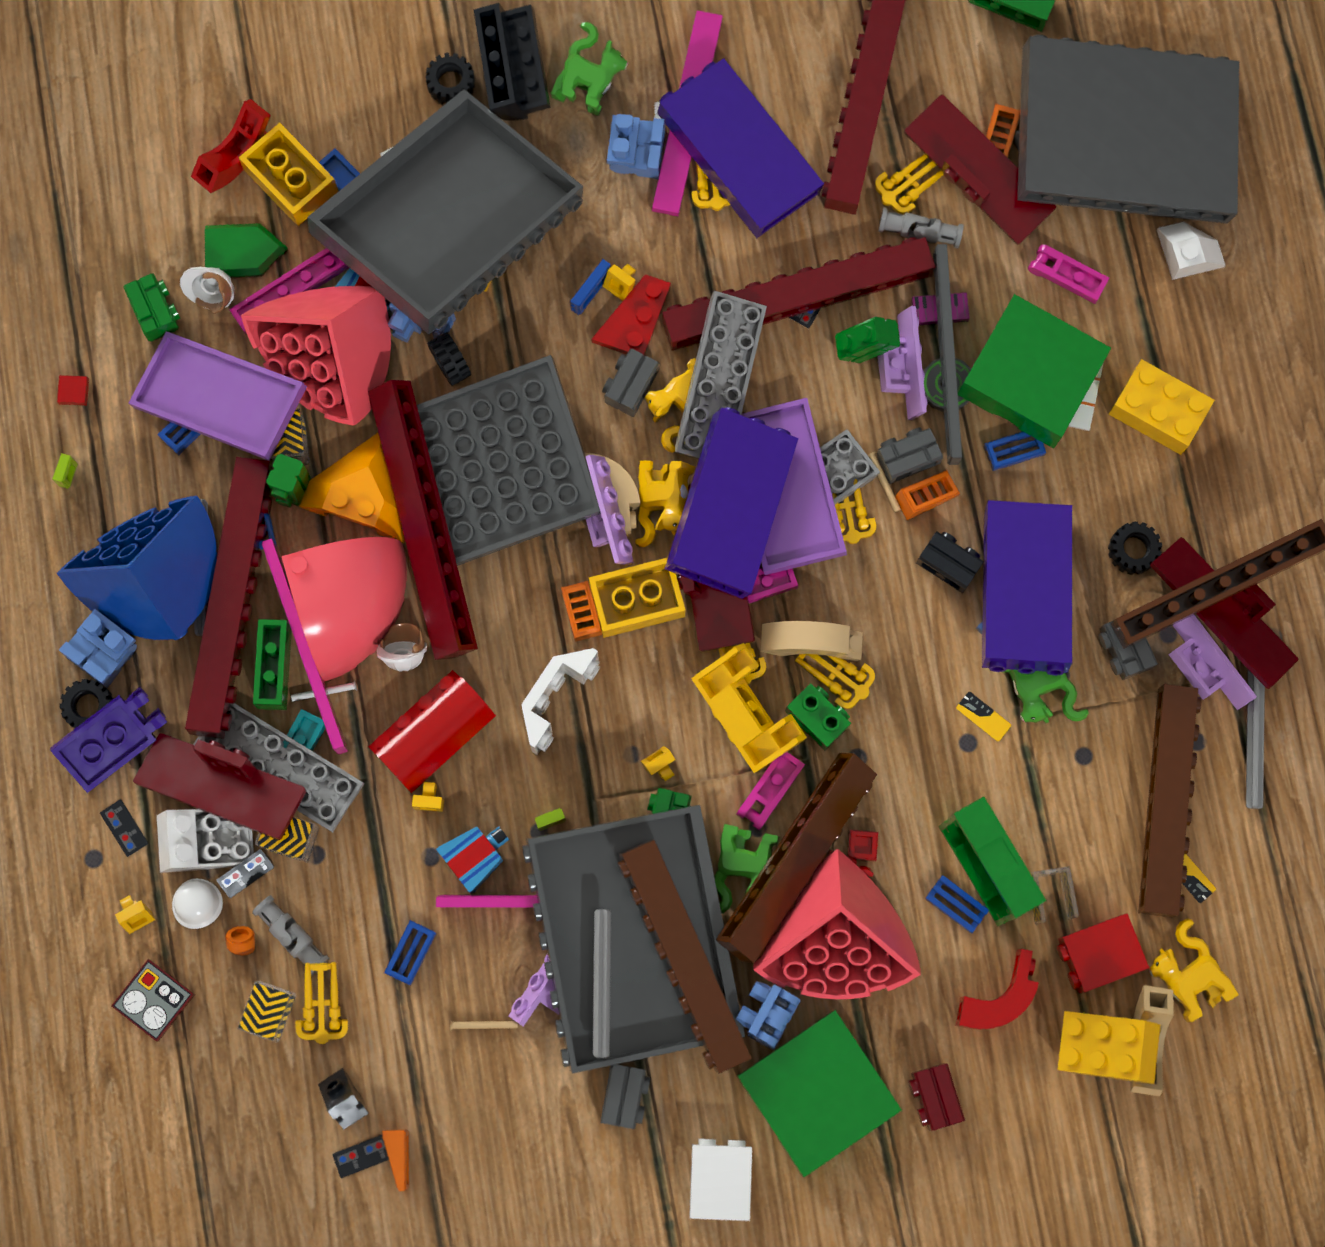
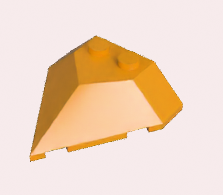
(357, 491)

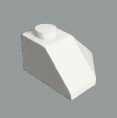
(1189, 250)

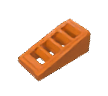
(1006, 112)
(911, 503)
(587, 632)
(398, 1153)

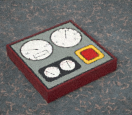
(153, 1000)

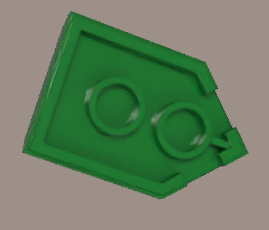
(241, 249)

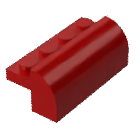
(432, 731)

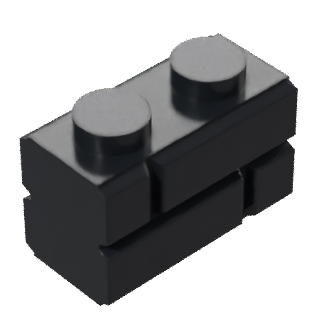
(950, 561)

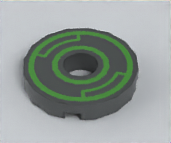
(933, 380)

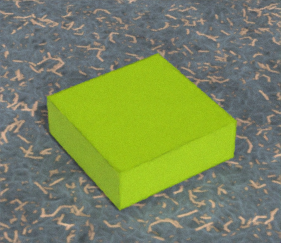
(65, 471)
(550, 819)

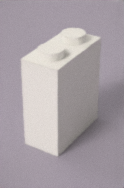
(720, 1180)

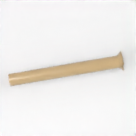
(885, 484)
(483, 1025)

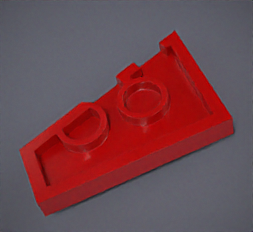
(635, 318)

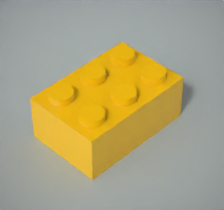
(288, 174)
(1161, 407)
(636, 597)
(1109, 1047)

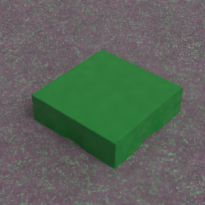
(1034, 371)
(991, 862)
(819, 1093)

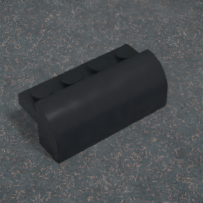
(511, 61)

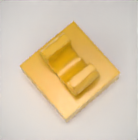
(619, 281)
(659, 763)
(429, 800)
(134, 914)

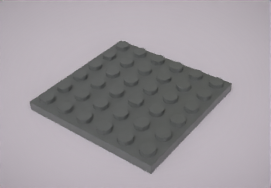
(507, 460)

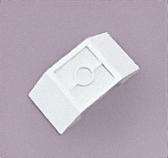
(578, 665)

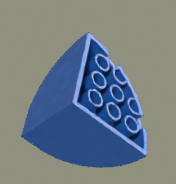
(149, 571)

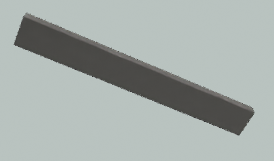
(947, 355)

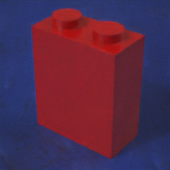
(1102, 954)

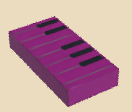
(927, 310)

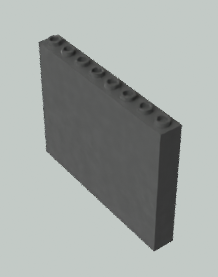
(1129, 129)
(446, 211)
(580, 873)

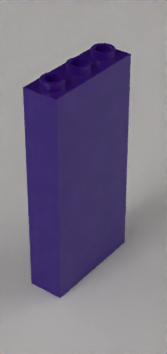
(739, 147)
(732, 503)
(1027, 587)

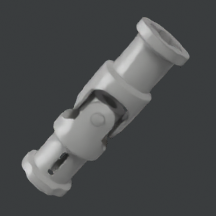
(931, 228)
(287, 932)

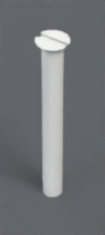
(334, 689)

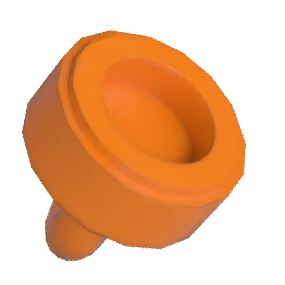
(240, 940)

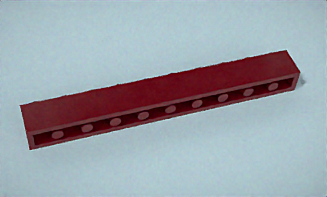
(864, 105)
(812, 288)
(422, 520)
(229, 600)

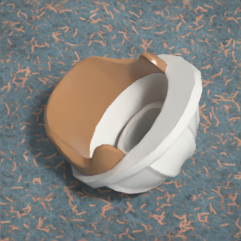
(208, 288)
(402, 647)

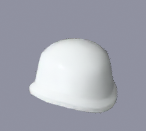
(197, 903)

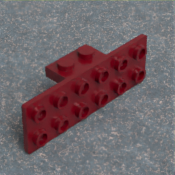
(976, 168)
(718, 616)
(1233, 620)
(220, 784)

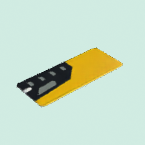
(983, 716)
(1197, 882)

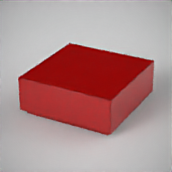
(73, 390)
(863, 845)

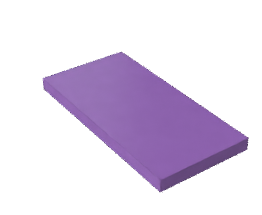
(218, 395)
(806, 517)

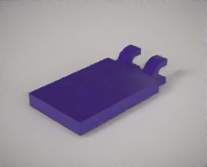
(108, 739)

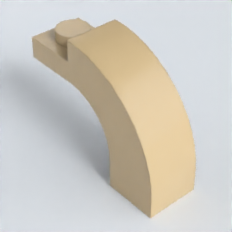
(627, 493)
(811, 637)
(1157, 1007)

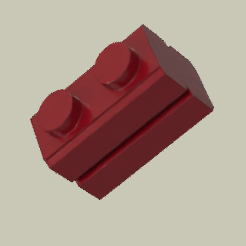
(937, 1097)

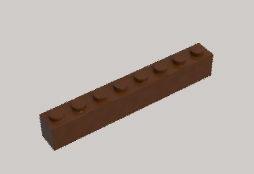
(1220, 584)
(1169, 800)
(796, 858)
(684, 957)

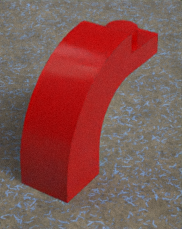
(222, 163)
(990, 1014)

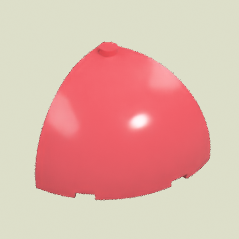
(330, 342)
(347, 598)
(840, 938)

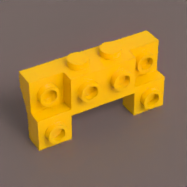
(742, 713)

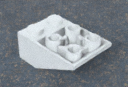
(200, 841)

